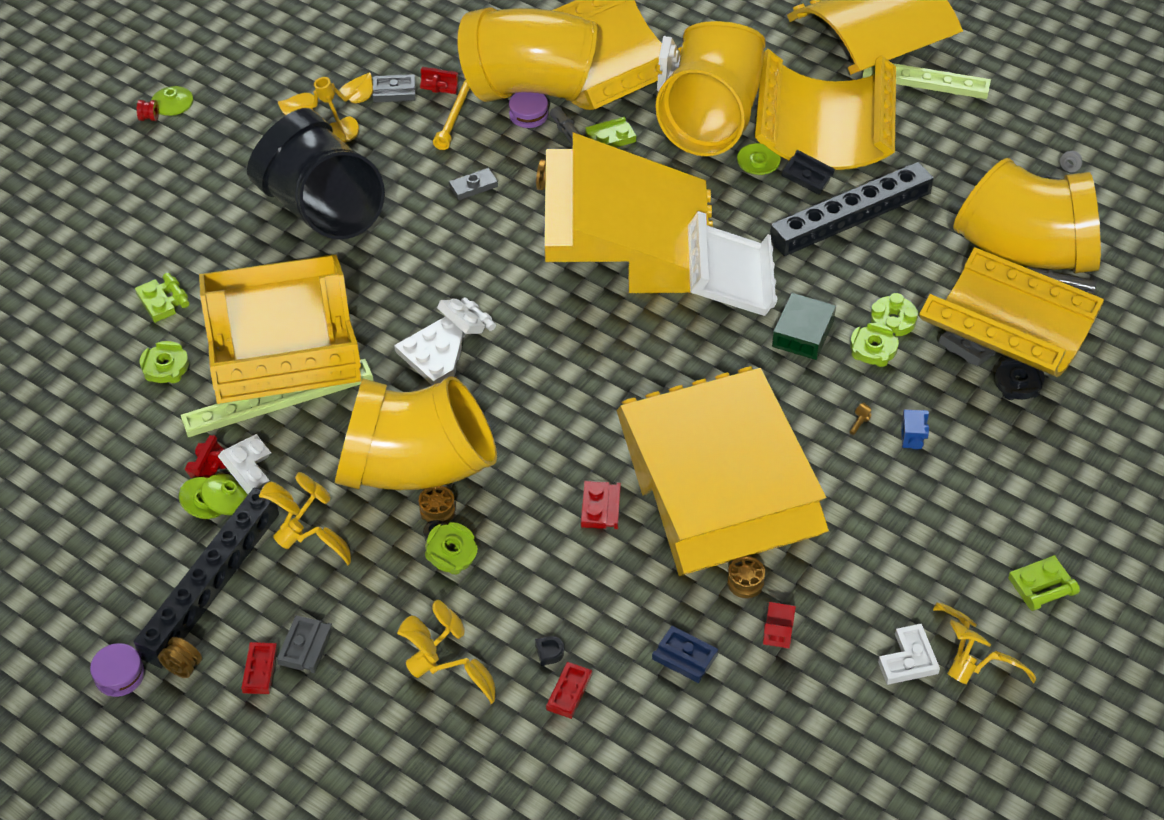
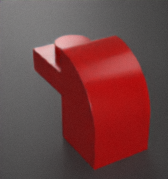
(779, 625)

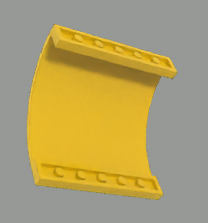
(883, 26)
(624, 51)
(829, 120)
(1016, 312)

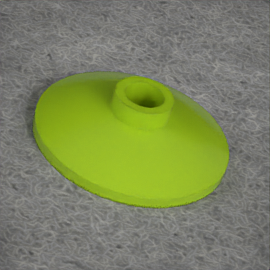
(173, 100)
(758, 159)
(223, 493)
(192, 501)

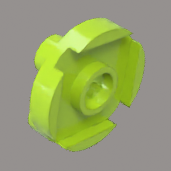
(896, 305)
(876, 355)
(168, 372)
(449, 561)

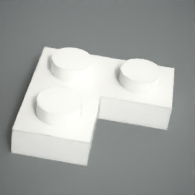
(242, 462)
(915, 659)

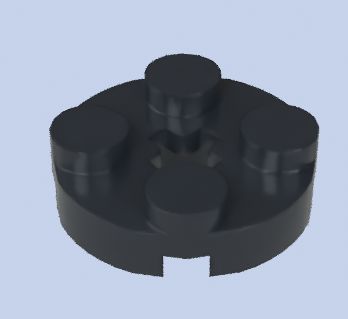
(1017, 389)

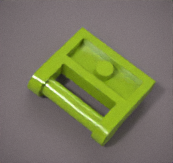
(1042, 576)

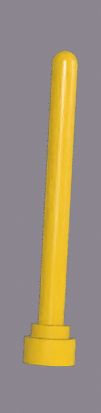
(443, 138)

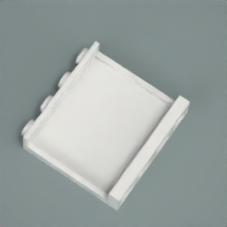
(731, 267)

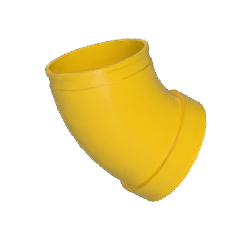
(525, 52)
(713, 89)
(1034, 218)
(414, 437)

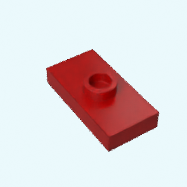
(259, 668)
(569, 690)

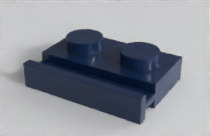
(685, 654)

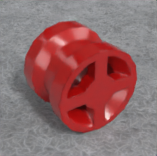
(147, 110)

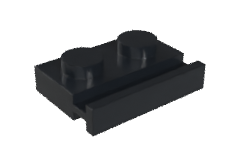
(808, 172)

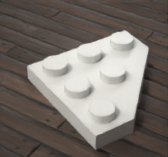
(668, 60)
(433, 350)

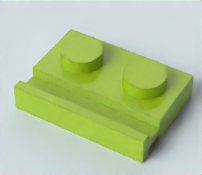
(612, 132)

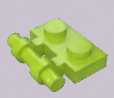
(155, 300)

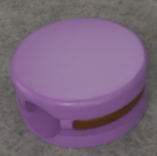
(528, 109)
(117, 669)

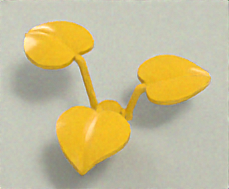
(355, 91)
(292, 529)
(426, 658)
(964, 663)

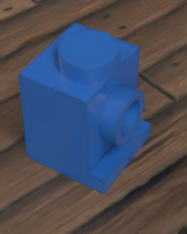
(914, 428)

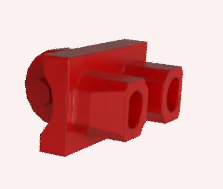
(439, 80)
(207, 459)

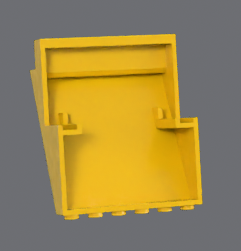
(622, 209)
(278, 329)
(722, 469)

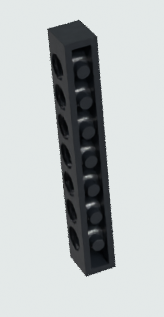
(851, 208)
(207, 576)

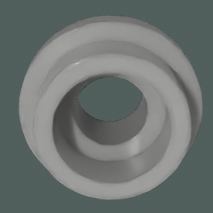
(1075, 157)

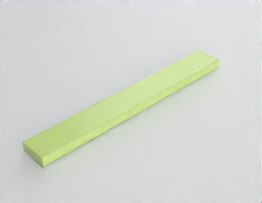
(236, 411)

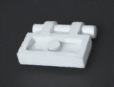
(466, 315)

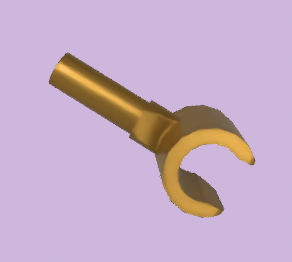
(864, 413)

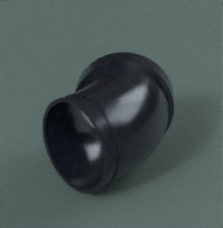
(317, 176)

